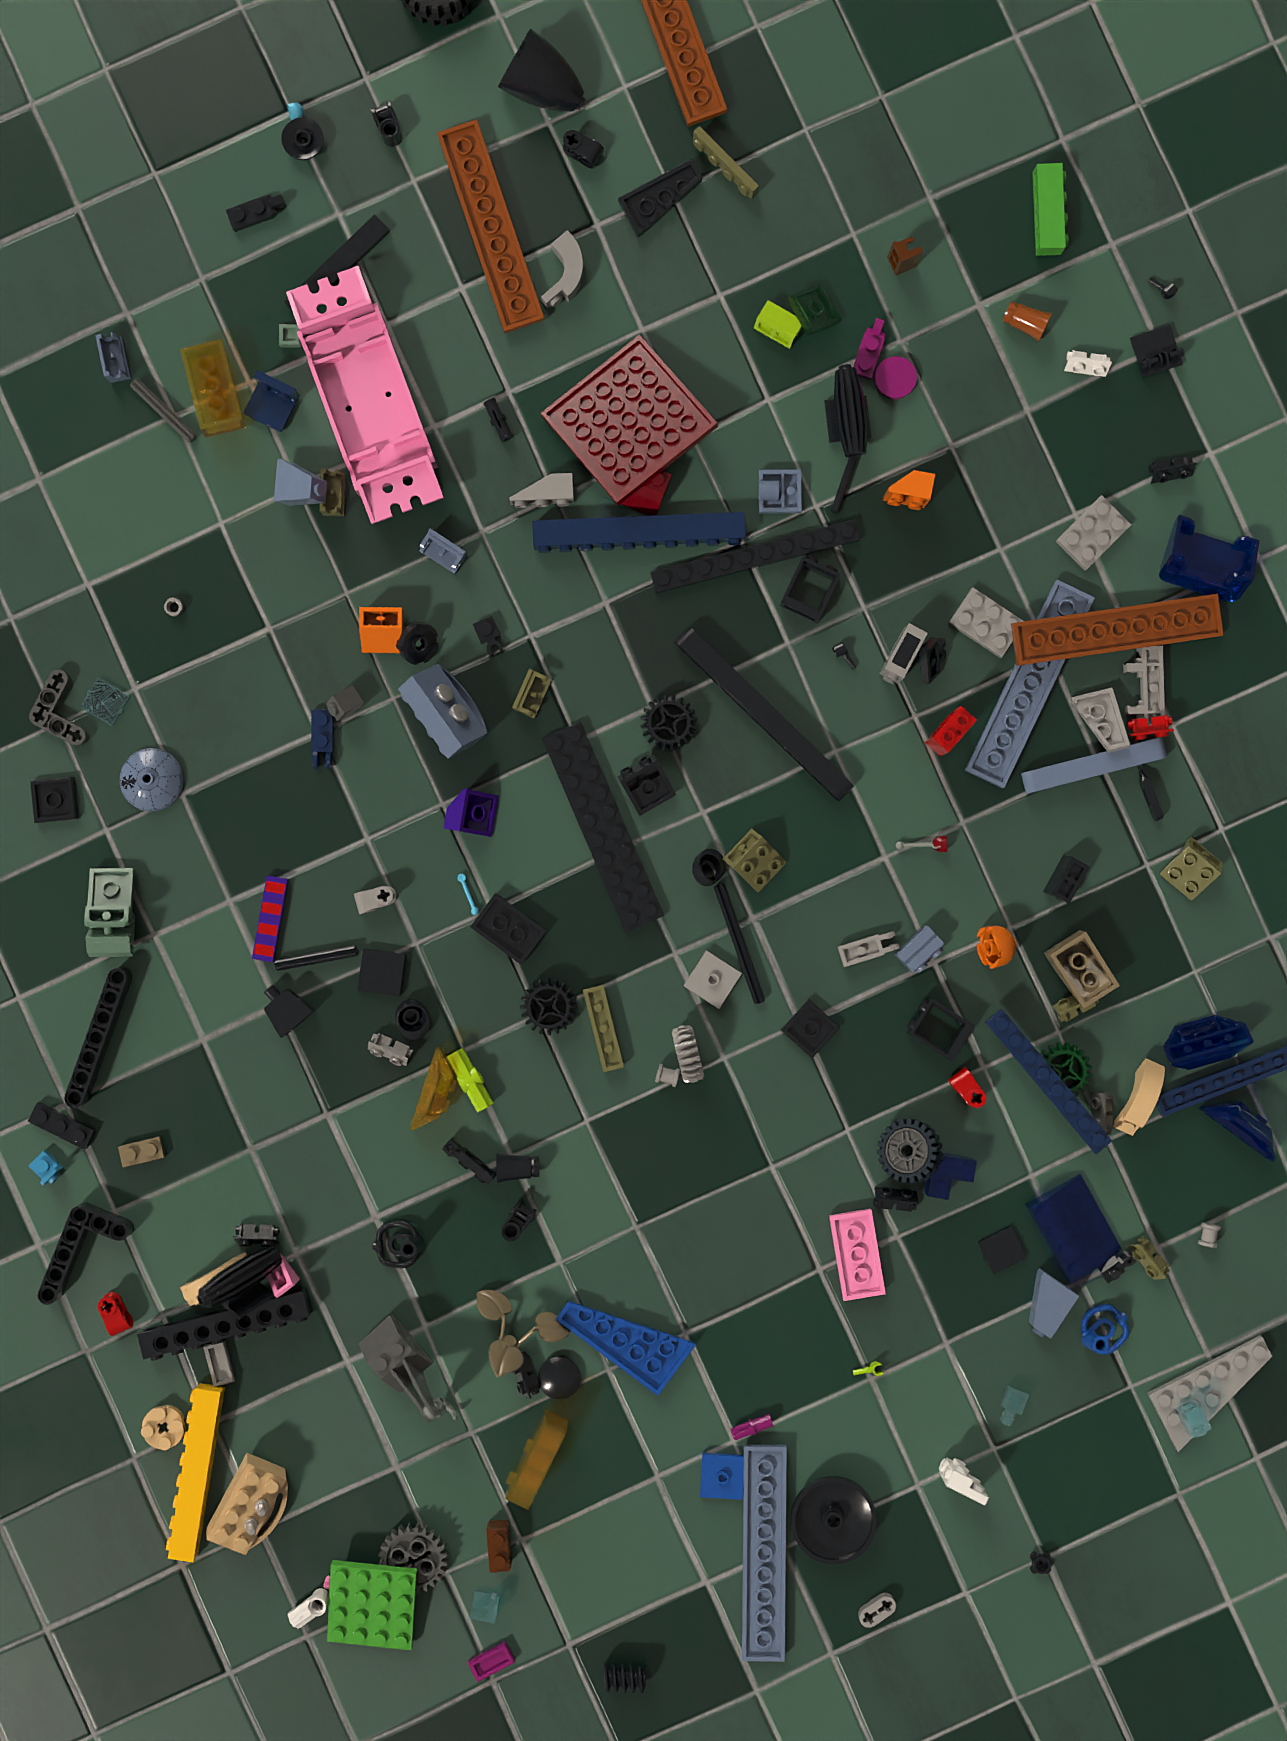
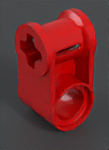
(966, 1085)
(115, 1317)

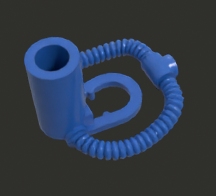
(1100, 1343)

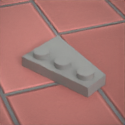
(1103, 718)

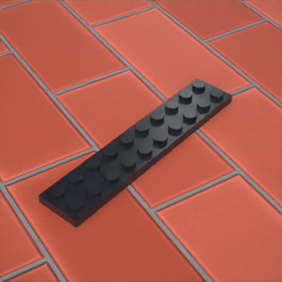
(602, 827)

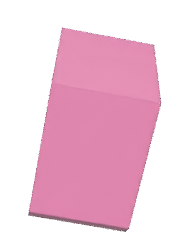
(282, 1278)

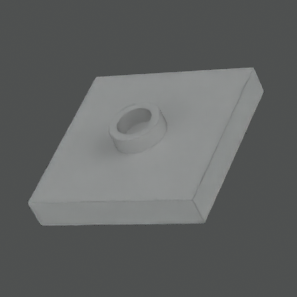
(712, 979)

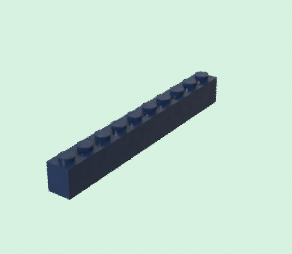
(639, 531)

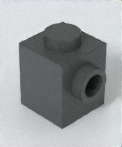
(344, 703)

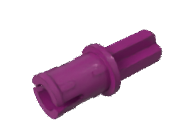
(752, 1427)

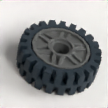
(925, 1151)

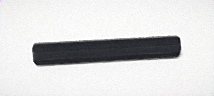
(315, 958)

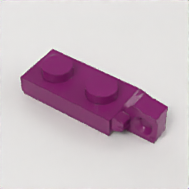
(870, 350)

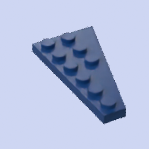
(635, 1348)

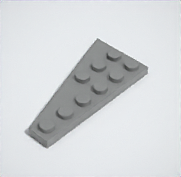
(1209, 1385)

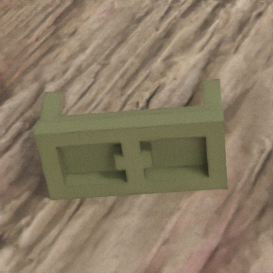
(335, 493)
(531, 693)

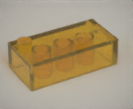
(213, 388)
(536, 1459)

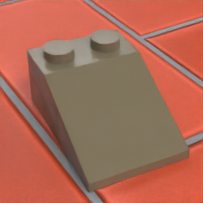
(1082, 968)

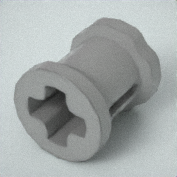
(667, 1075)
(1209, 1235)

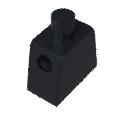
(286, 1010)

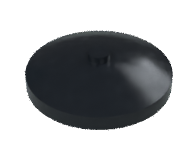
(833, 1520)

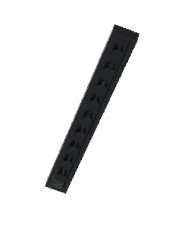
(755, 556)

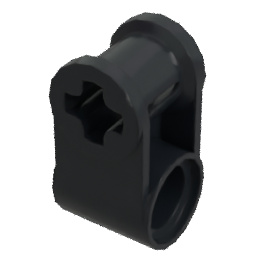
(386, 122)
(583, 150)
(518, 1220)

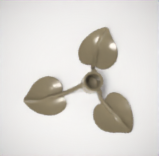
(504, 1352)

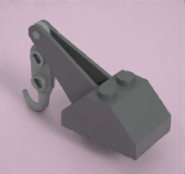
(399, 1362)

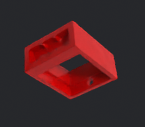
(950, 731)

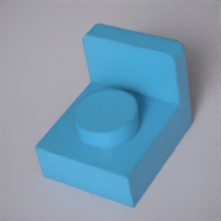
(46, 1168)

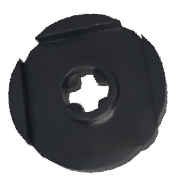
(408, 639)

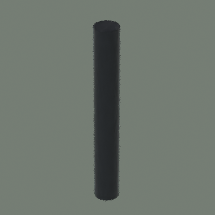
(843, 485)

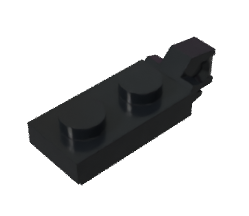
(254, 211)
(469, 1161)

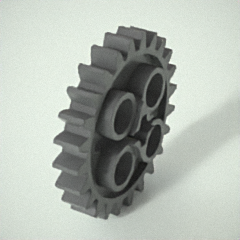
(405, 1541)

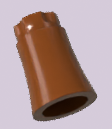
(1027, 319)

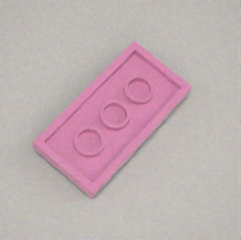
(857, 1254)

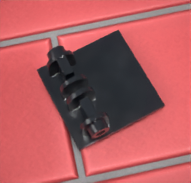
(1156, 351)

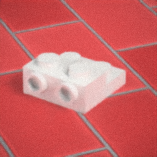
(959, 1479)

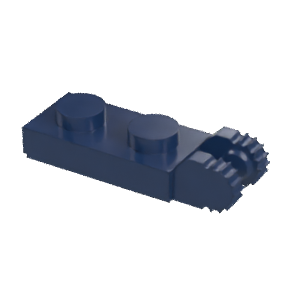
(322, 737)

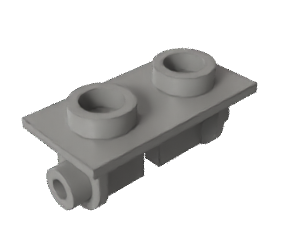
(396, 1054)

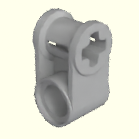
(371, 899)

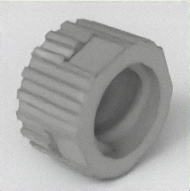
(174, 600)

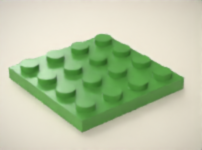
(372, 1605)

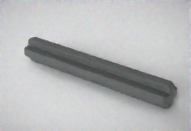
(170, 417)

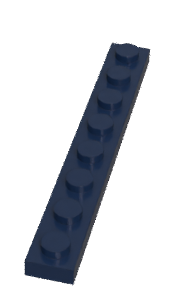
(1048, 1081)
(1222, 1081)

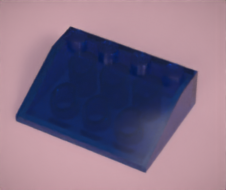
(1073, 1228)

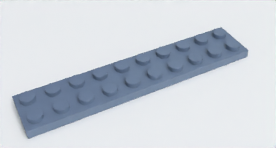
(1022, 698)
(764, 1552)

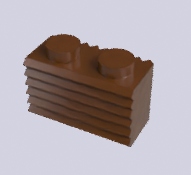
(499, 1546)

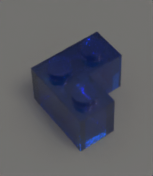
(951, 1168)

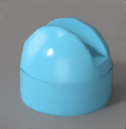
(295, 110)

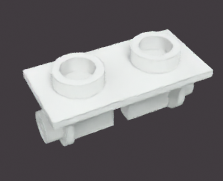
(1095, 365)

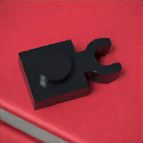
(488, 632)
(1115, 1266)

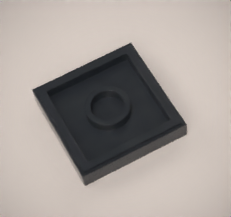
(54, 800)
(381, 972)
(810, 1028)

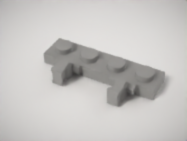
(1151, 674)

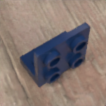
(271, 402)

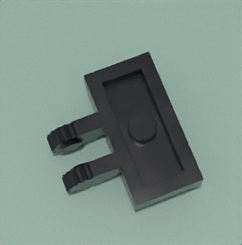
(931, 656)

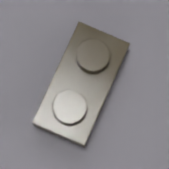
(141, 1151)

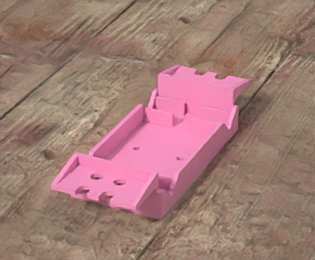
(356, 369)

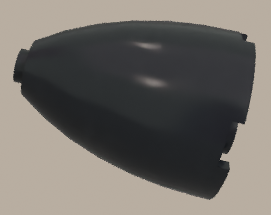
(542, 76)

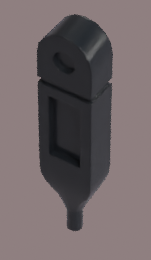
(1150, 796)

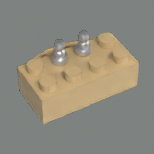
(248, 1505)

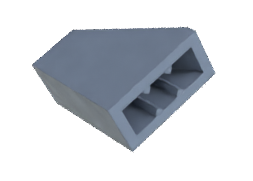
(297, 485)
(1049, 1304)

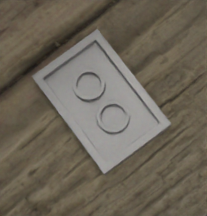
(1093, 533)
(985, 622)

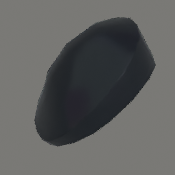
(708, 867)
(412, 1019)

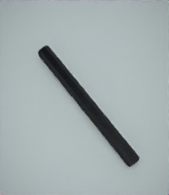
(739, 943)

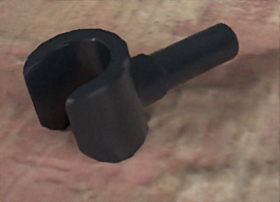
(1167, 292)
(840, 650)

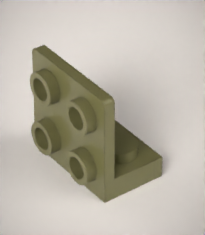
(754, 860)
(1192, 869)

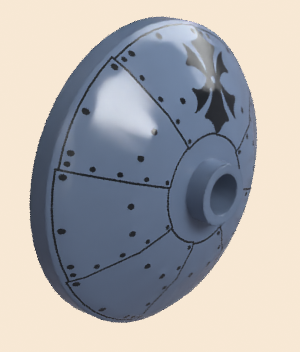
(165, 781)

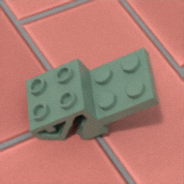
(110, 913)

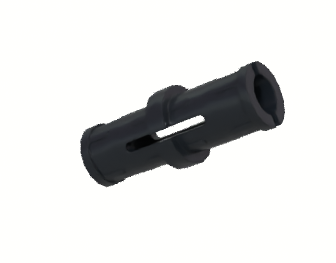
(498, 418)

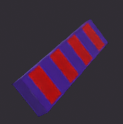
(270, 918)

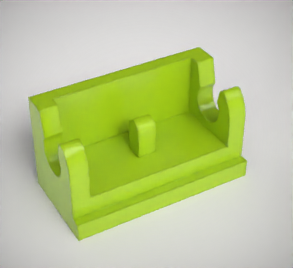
(778, 324)

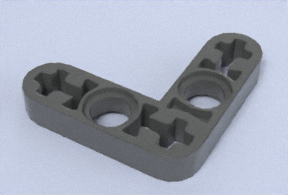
(50, 716)

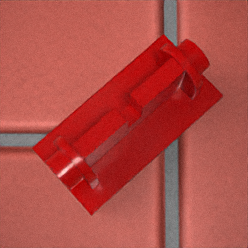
(1141, 729)

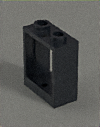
(804, 610)
(959, 1037)

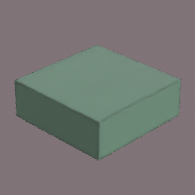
(288, 335)

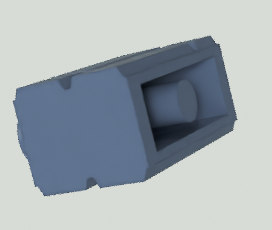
(920, 949)

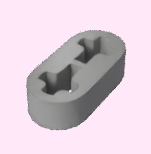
(876, 1606)

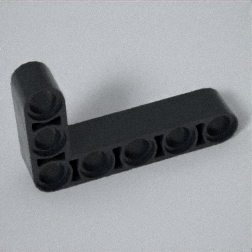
(74, 1245)

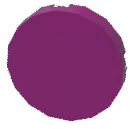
(895, 377)

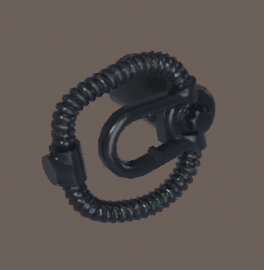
(408, 1249)

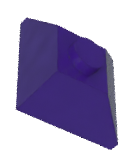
(472, 813)

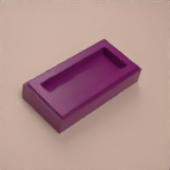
(491, 1661)

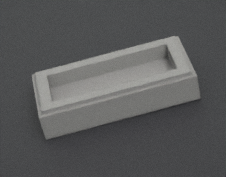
(219, 1363)

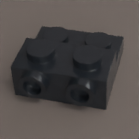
(646, 784)

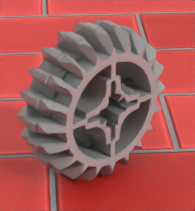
(687, 1054)

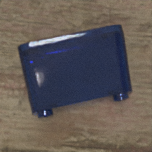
(1208, 563)

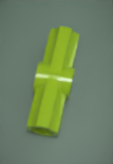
(470, 1080)

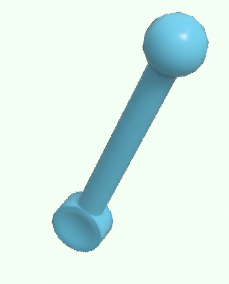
(461, 877)

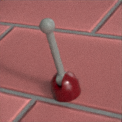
(939, 844)

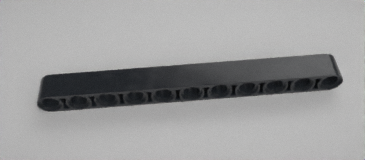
(764, 714)

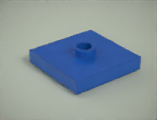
(722, 1476)

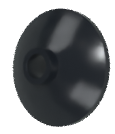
(301, 129)

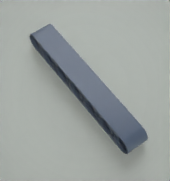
(1093, 765)

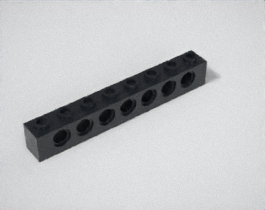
(150, 1338)

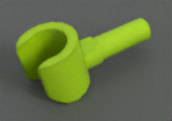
(871, 1369)

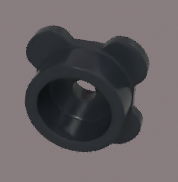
(1043, 1568)

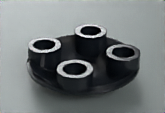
(559, 1377)

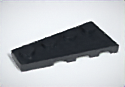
(653, 199)

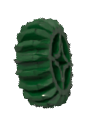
(1067, 1062)

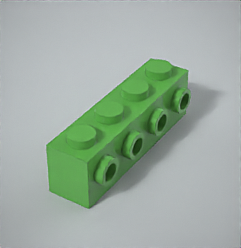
(1049, 209)

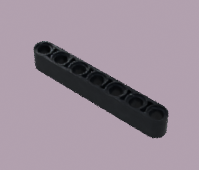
(91, 1045)

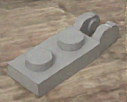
(865, 949)

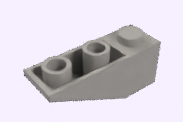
(549, 490)

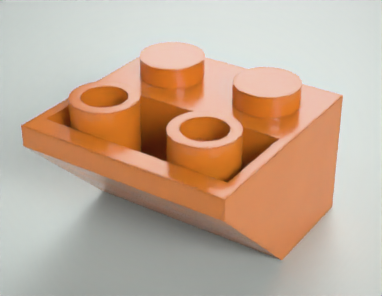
(911, 490)
(380, 628)

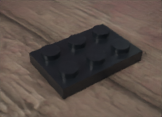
(508, 928)

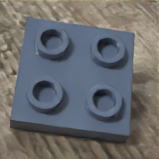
(779, 491)

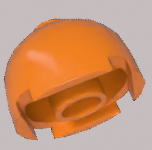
(996, 946)

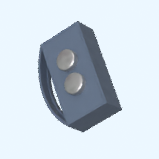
(444, 709)

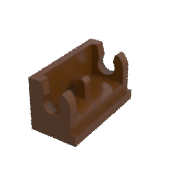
(902, 258)

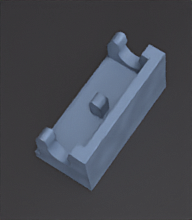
(113, 357)
(442, 551)

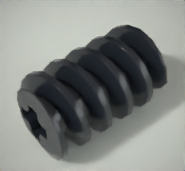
(625, 1678)

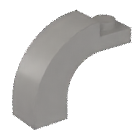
(570, 255)

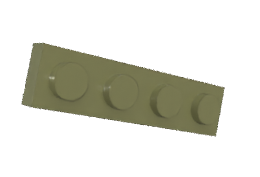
(730, 168)
(603, 1028)

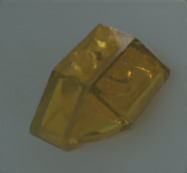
(435, 1090)

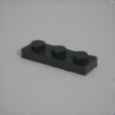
(61, 1125)

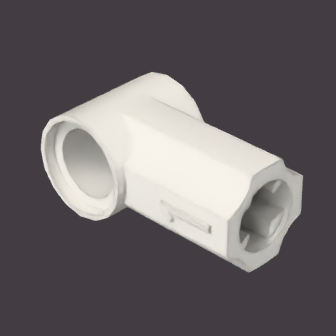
(309, 1608)

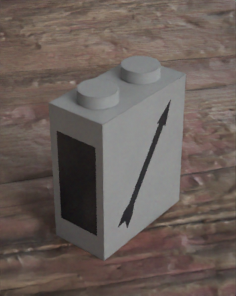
(903, 654)

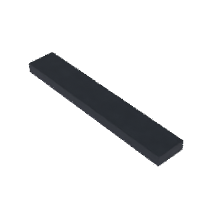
(348, 254)

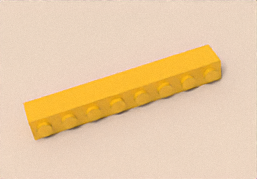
(196, 1472)

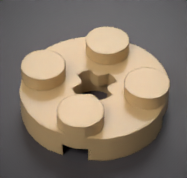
(163, 1439)

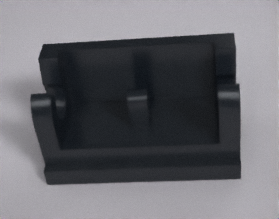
(1066, 878)

